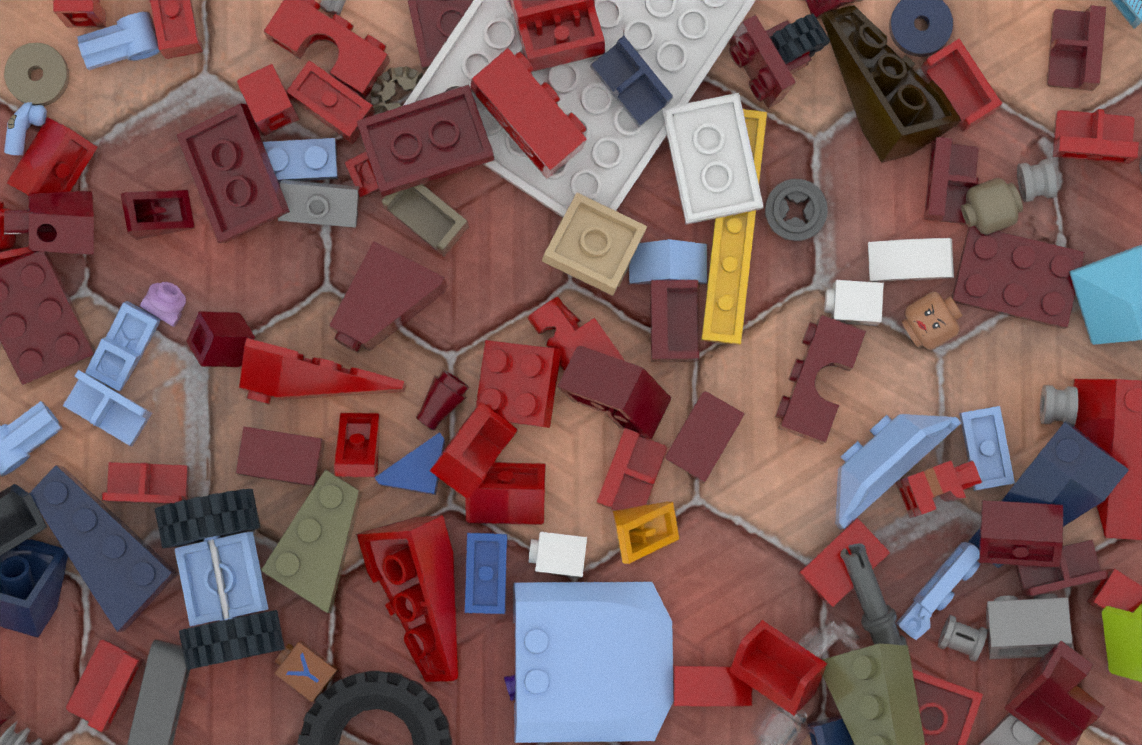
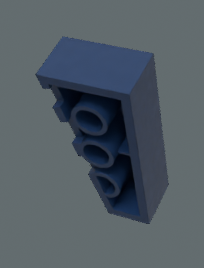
(105, 551)

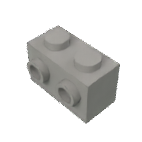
(1027, 626)

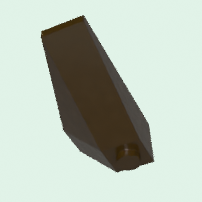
(889, 98)

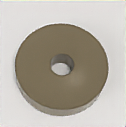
(32, 57)

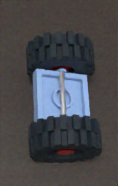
(220, 577)

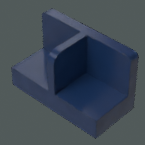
(632, 81)

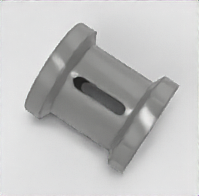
(962, 638)

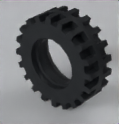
(373, 691)

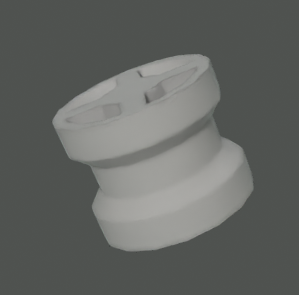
(1037, 180)
(1058, 404)

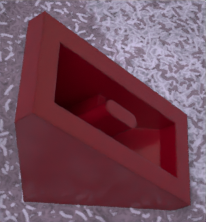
(157, 212)

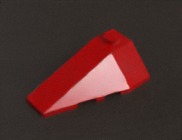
(287, 375)
(417, 575)

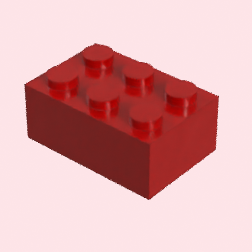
(529, 112)

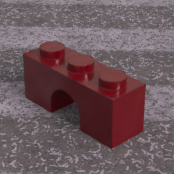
(828, 345)

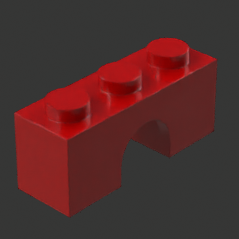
(301, 24)

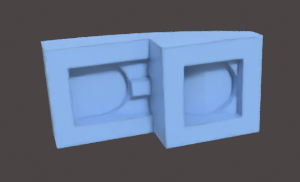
(123, 346)

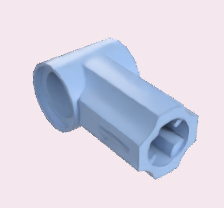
(130, 39)
(25, 435)

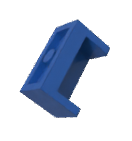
(486, 573)

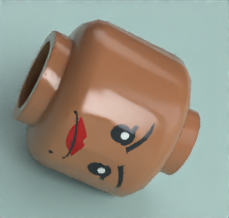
(932, 320)

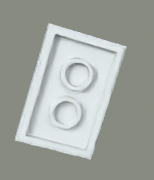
(712, 158)

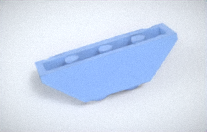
(885, 459)

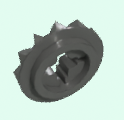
(796, 191)

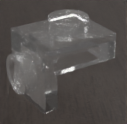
(820, 641)

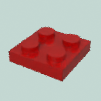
(519, 382)

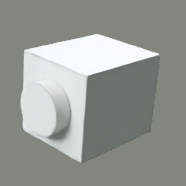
(855, 302)
(558, 554)

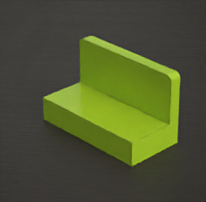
(1123, 641)

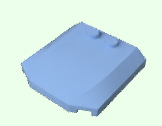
(591, 662)

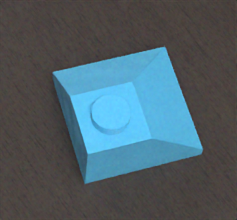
(1111, 297)

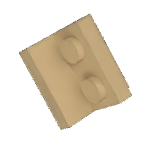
(594, 244)

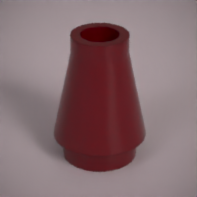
(441, 399)

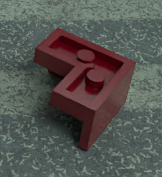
(617, 389)
(1052, 701)

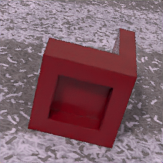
(219, 338)

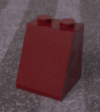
(383, 298)

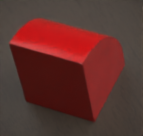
(1116, 592)

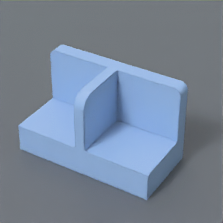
(107, 408)

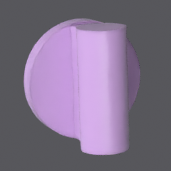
(164, 302)

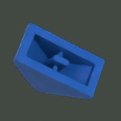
(413, 470)

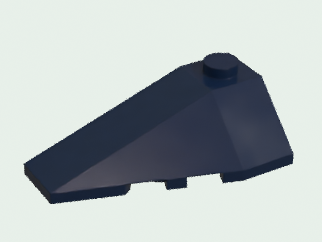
(1066, 473)
(30, 585)

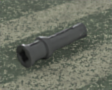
(877, 617)

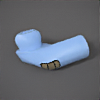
(19, 123)

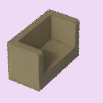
(427, 217)

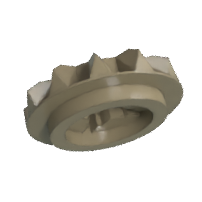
(385, 88)

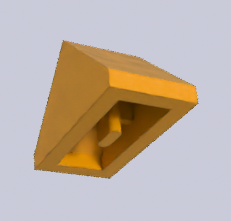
(645, 529)

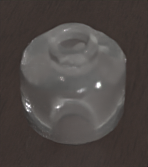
(779, 727)

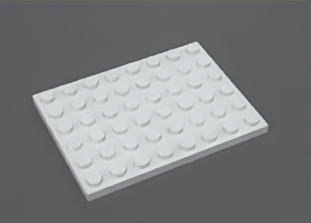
(672, 36)

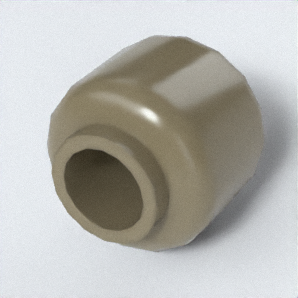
(992, 206)

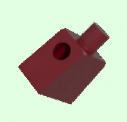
(55, 222)

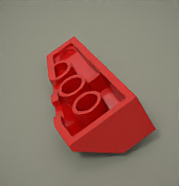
(1113, 419)

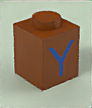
(305, 670)

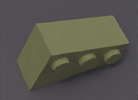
(316, 542)
(876, 695)

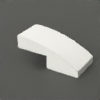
(911, 259)

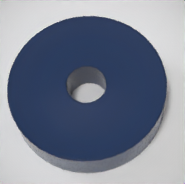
(919, 42)

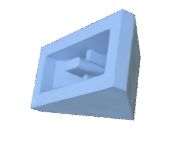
(668, 261)

